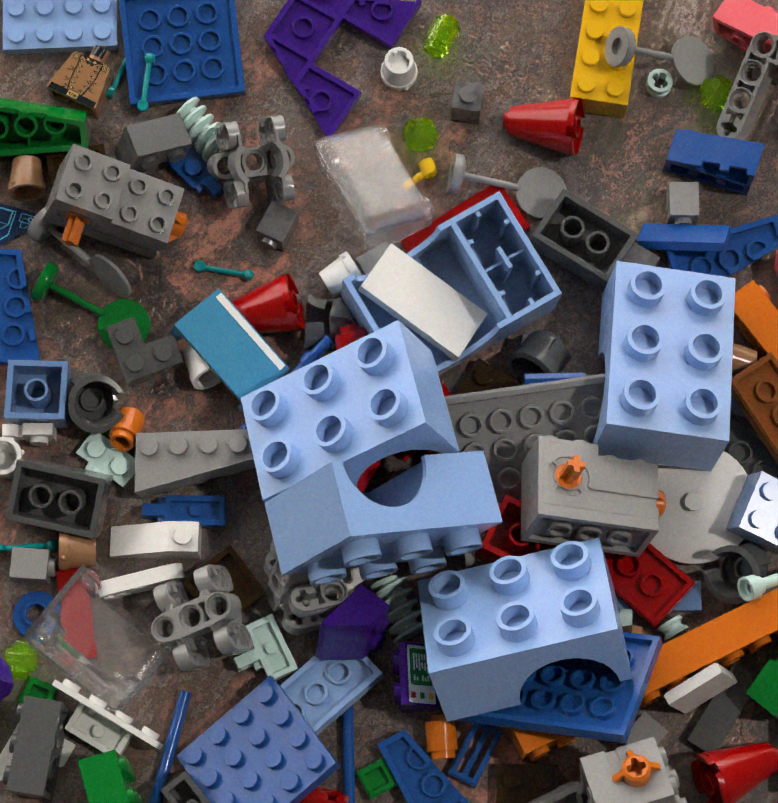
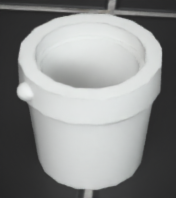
(399, 69)
(337, 271)
(200, 373)
(9, 453)

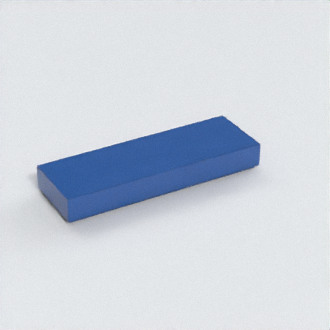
(684, 237)

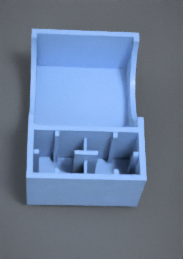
(486, 261)
(666, 365)
(349, 408)
(412, 519)
(512, 617)

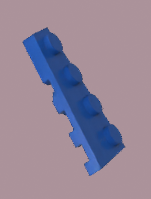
(745, 246)
(17, 324)
(416, 773)

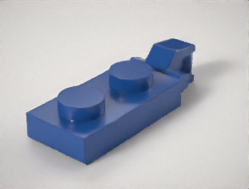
(194, 174)
(207, 510)

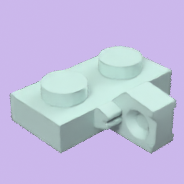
(107, 460)
(268, 650)

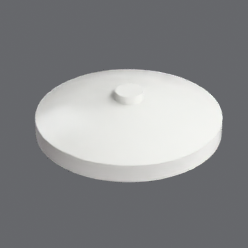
(698, 510)

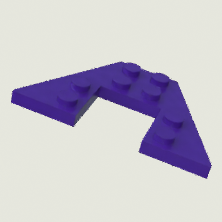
(305, 31)

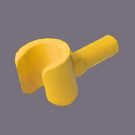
(427, 169)

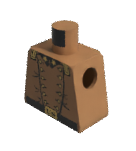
(83, 81)

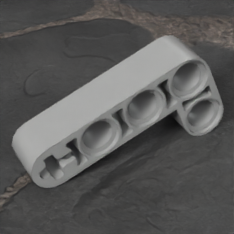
(746, 85)

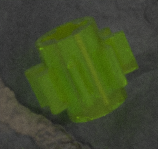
(715, 92)
(420, 134)
(21, 659)

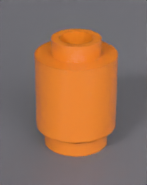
(123, 434)
(441, 737)

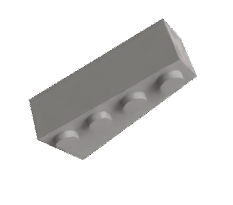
(188, 457)

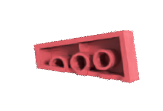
(742, 20)

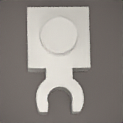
(36, 433)

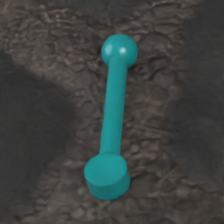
(112, 89)
(142, 104)
(200, 267)
(51, 545)

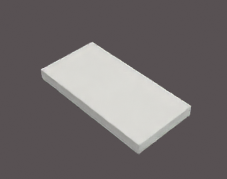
(423, 302)

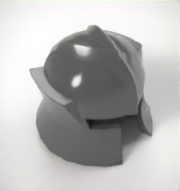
(323, 319)
(543, 349)
(94, 402)
(734, 564)

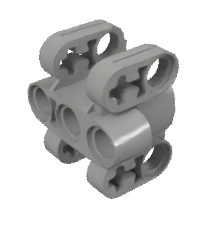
(271, 134)
(296, 596)
(178, 608)

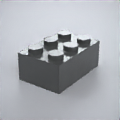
(582, 239)
(59, 497)
(36, 748)

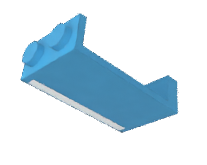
(230, 345)

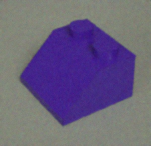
(354, 627)

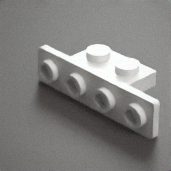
(99, 725)

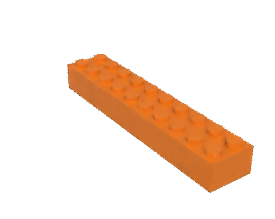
(679, 659)

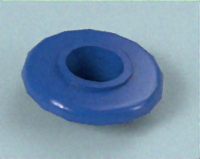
(25, 604)

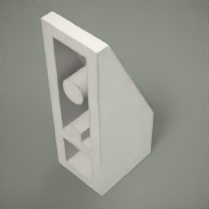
(157, 540)

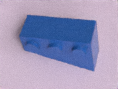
(714, 160)

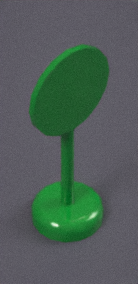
(113, 312)

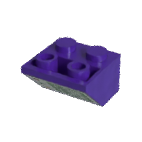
(415, 687)

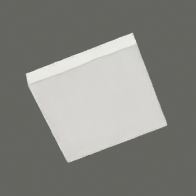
(700, 688)

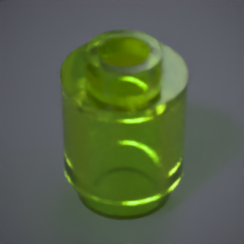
(441, 35)

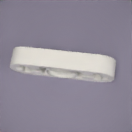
(141, 581)

